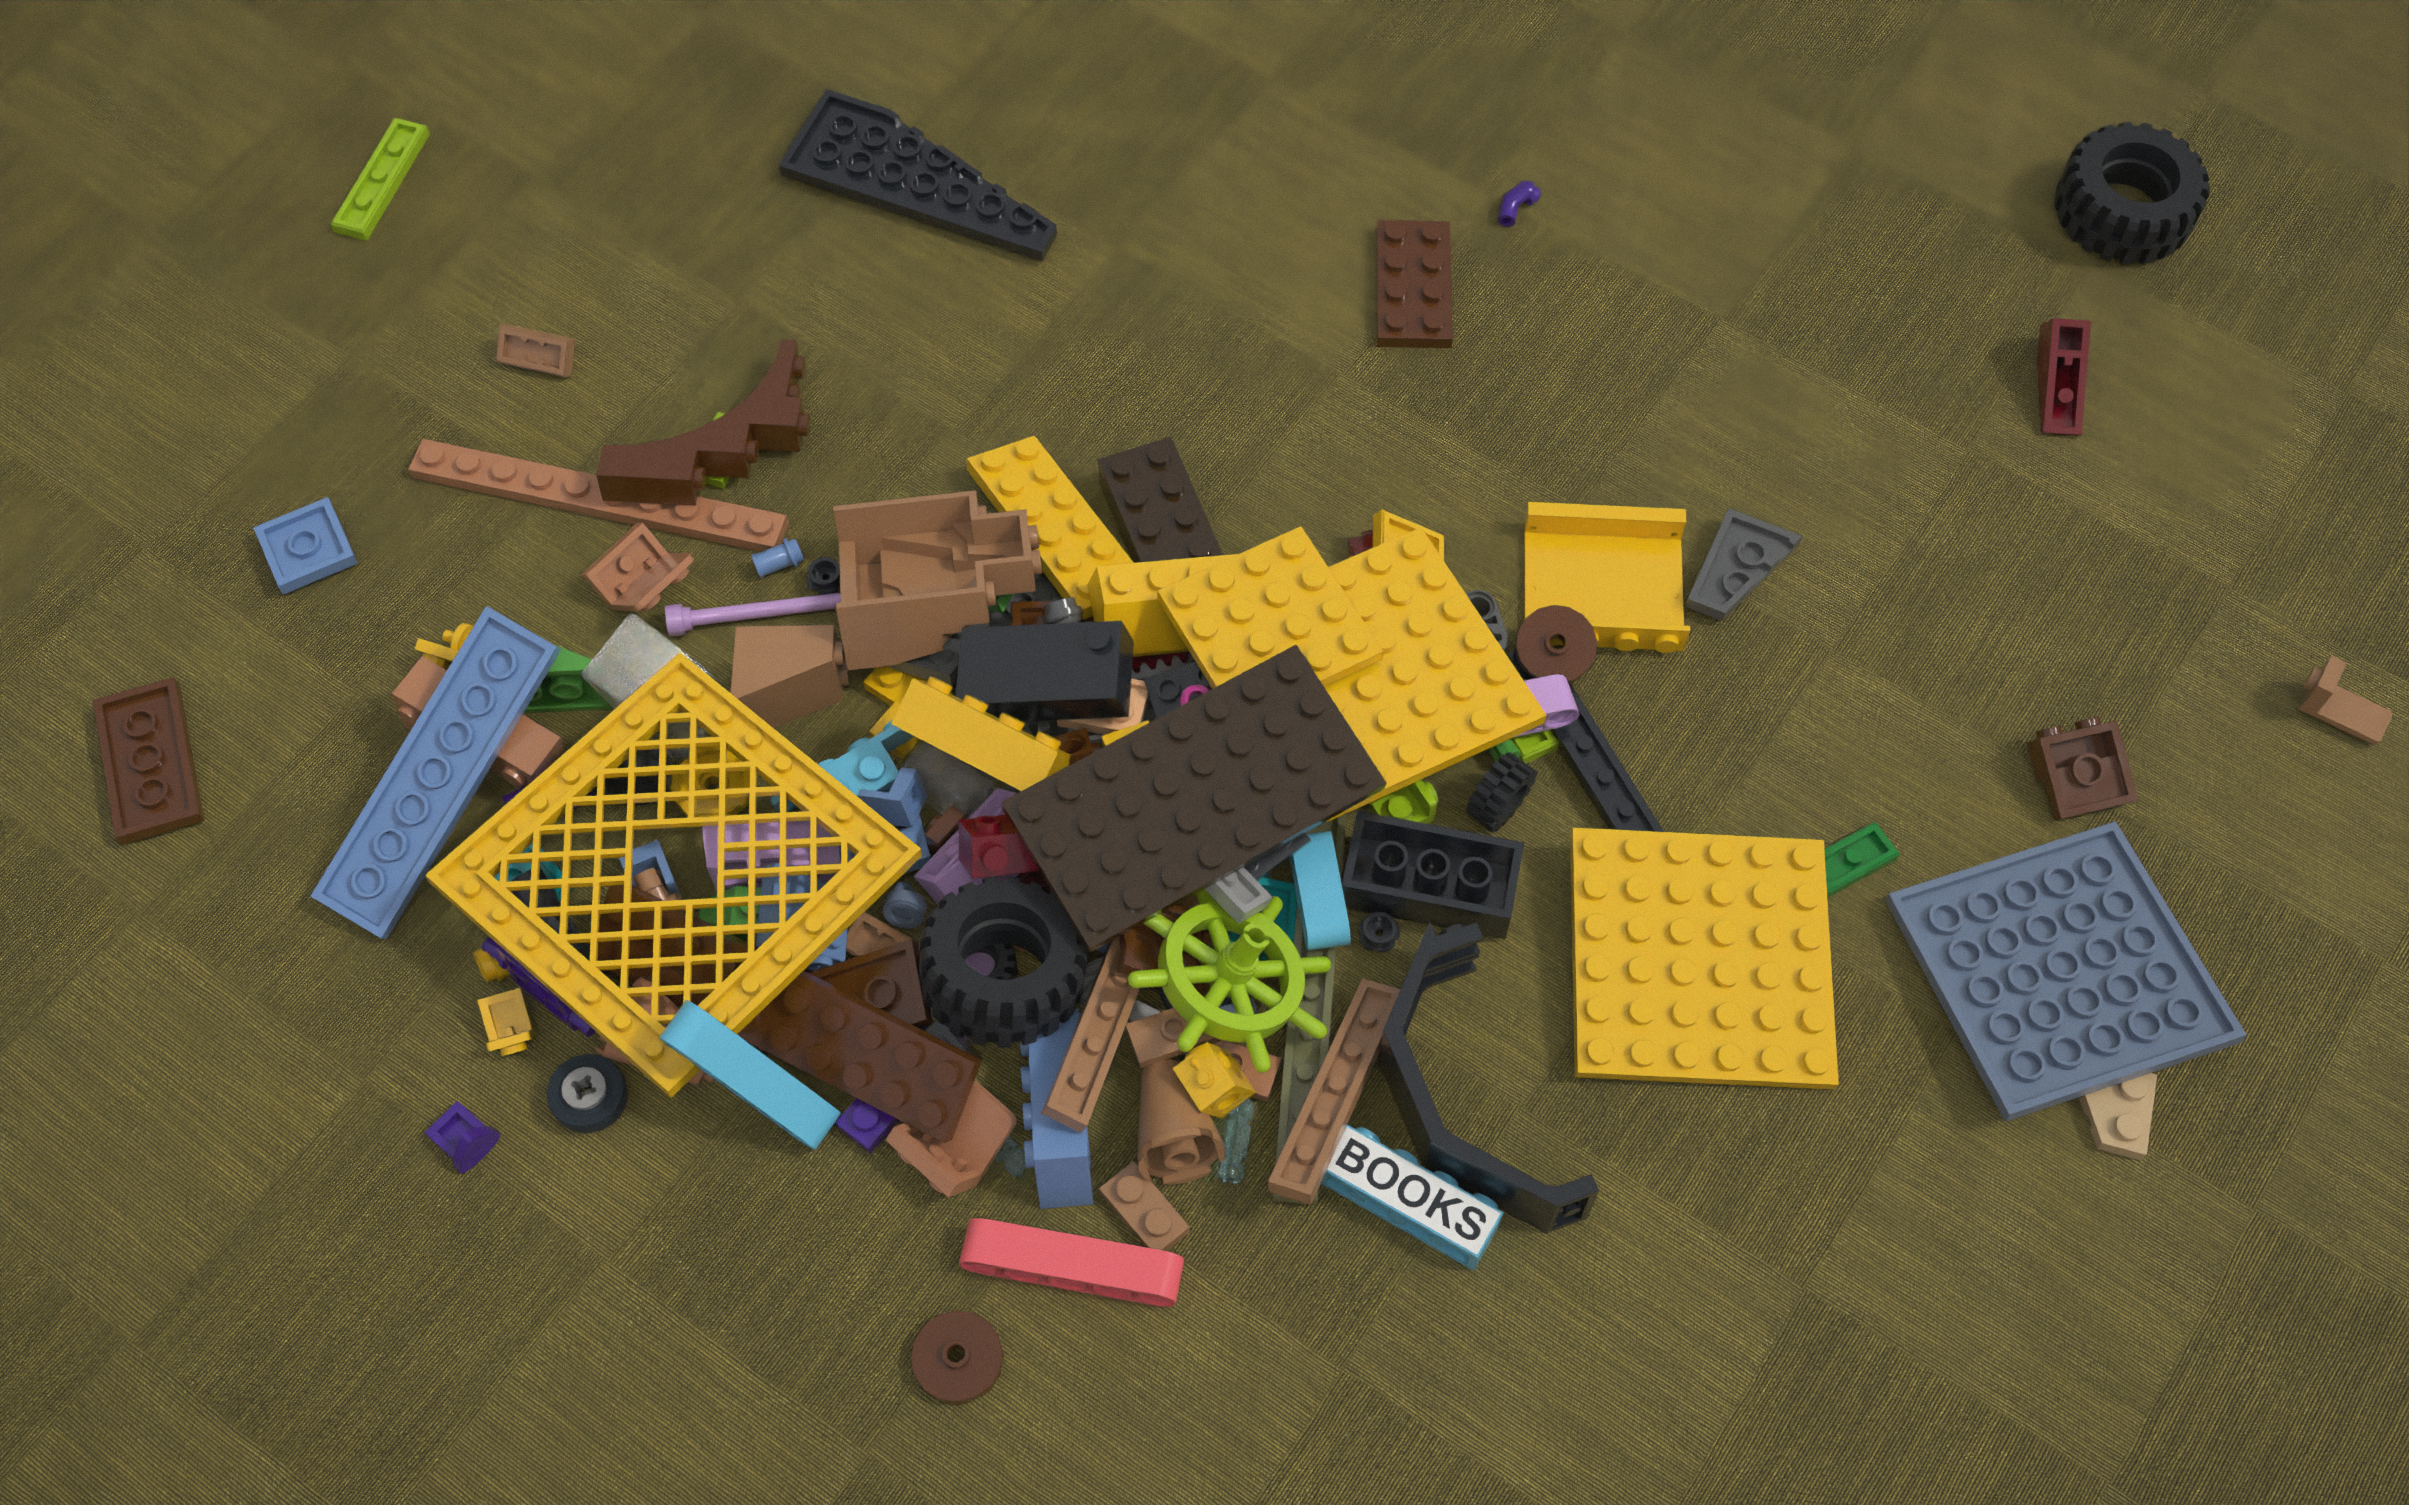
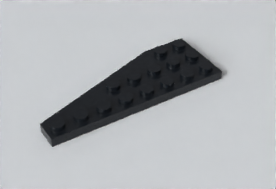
(885, 163)

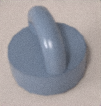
(904, 907)

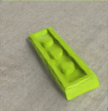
(380, 179)

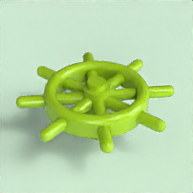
(1232, 973)

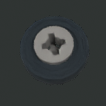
(589, 1109)

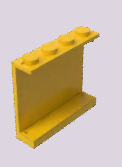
(1611, 567)

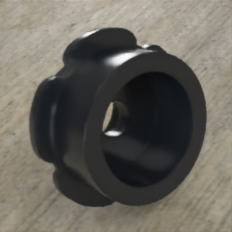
(821, 568)
(1384, 923)

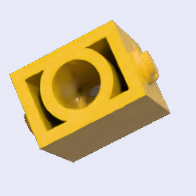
(1213, 1079)

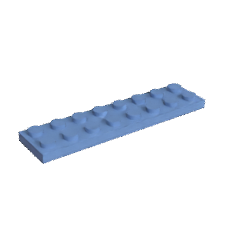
(435, 773)

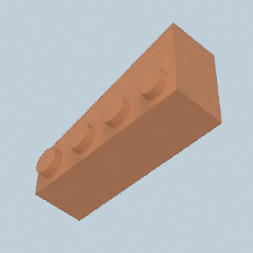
(525, 753)

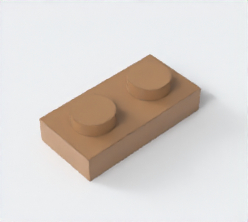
(1144, 1209)

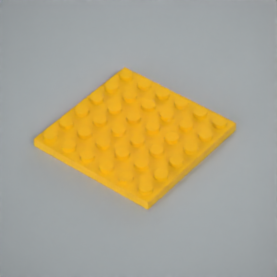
(1442, 673)
(1701, 959)

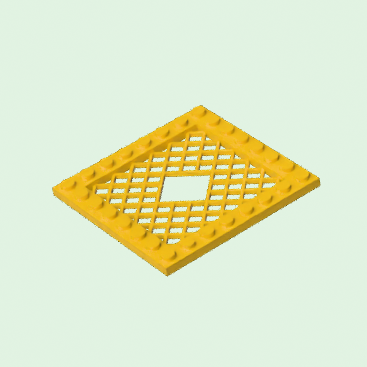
(679, 686)

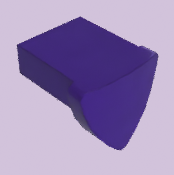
(462, 1137)

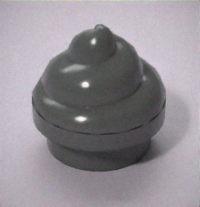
(1062, 612)

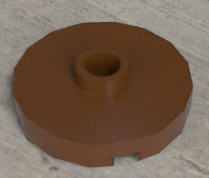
(1559, 622)
(963, 1380)

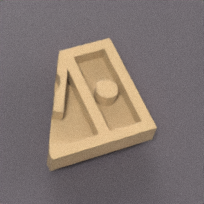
(2122, 1116)

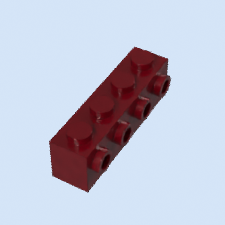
(992, 847)

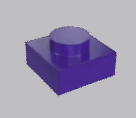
(865, 1125)

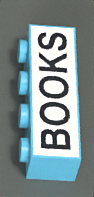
(1412, 1197)

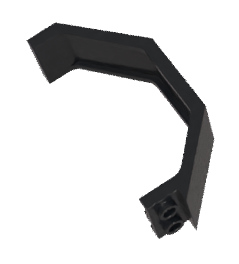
(1514, 1192)

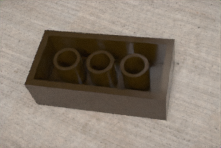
(1155, 504)

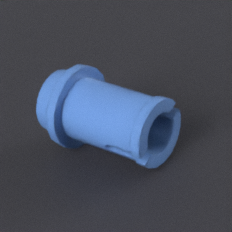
(778, 557)

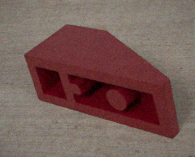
(2063, 374)

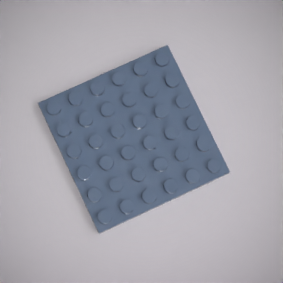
(2063, 970)

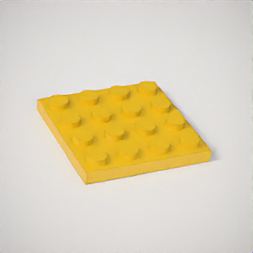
(1265, 604)

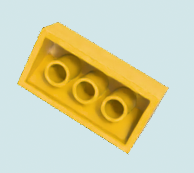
(1130, 596)
(978, 737)

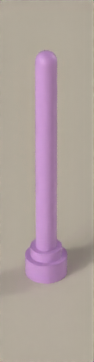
(682, 619)

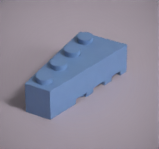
(1056, 1150)

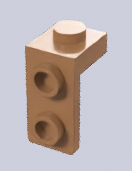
(2342, 707)

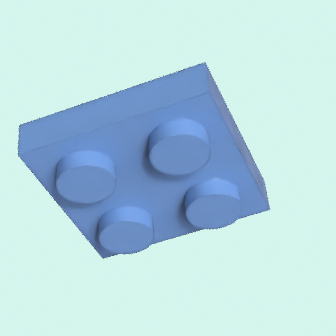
(305, 545)

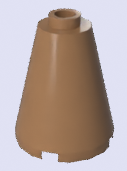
(1172, 1132)

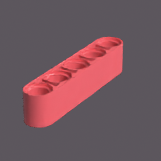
(1072, 1262)

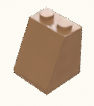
(788, 670)

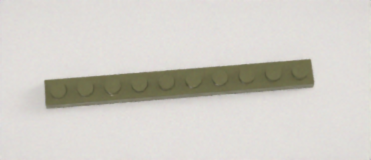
(1303, 1052)

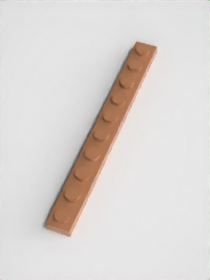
(581, 494)

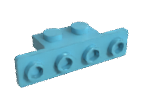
(864, 765)

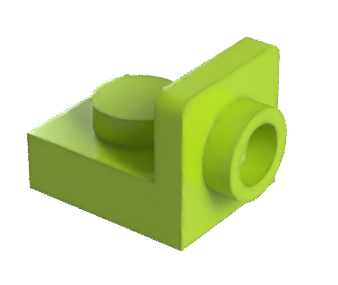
(1412, 803)

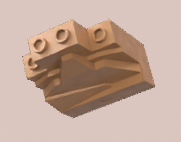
(925, 572)

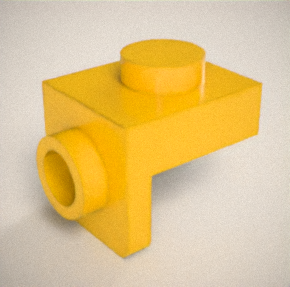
(507, 1021)

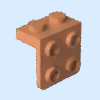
(636, 571)
(966, 1158)

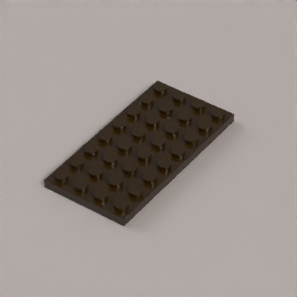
(1192, 797)

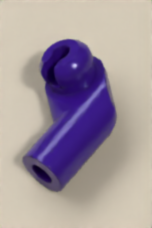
(1522, 192)

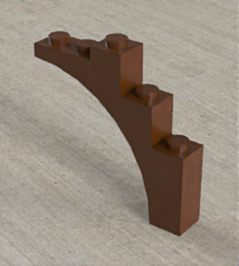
(679, 466)

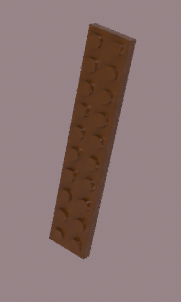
(820, 1028)

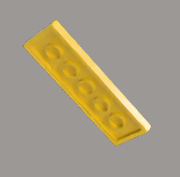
(1068, 530)

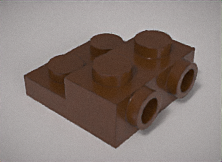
(2082, 767)

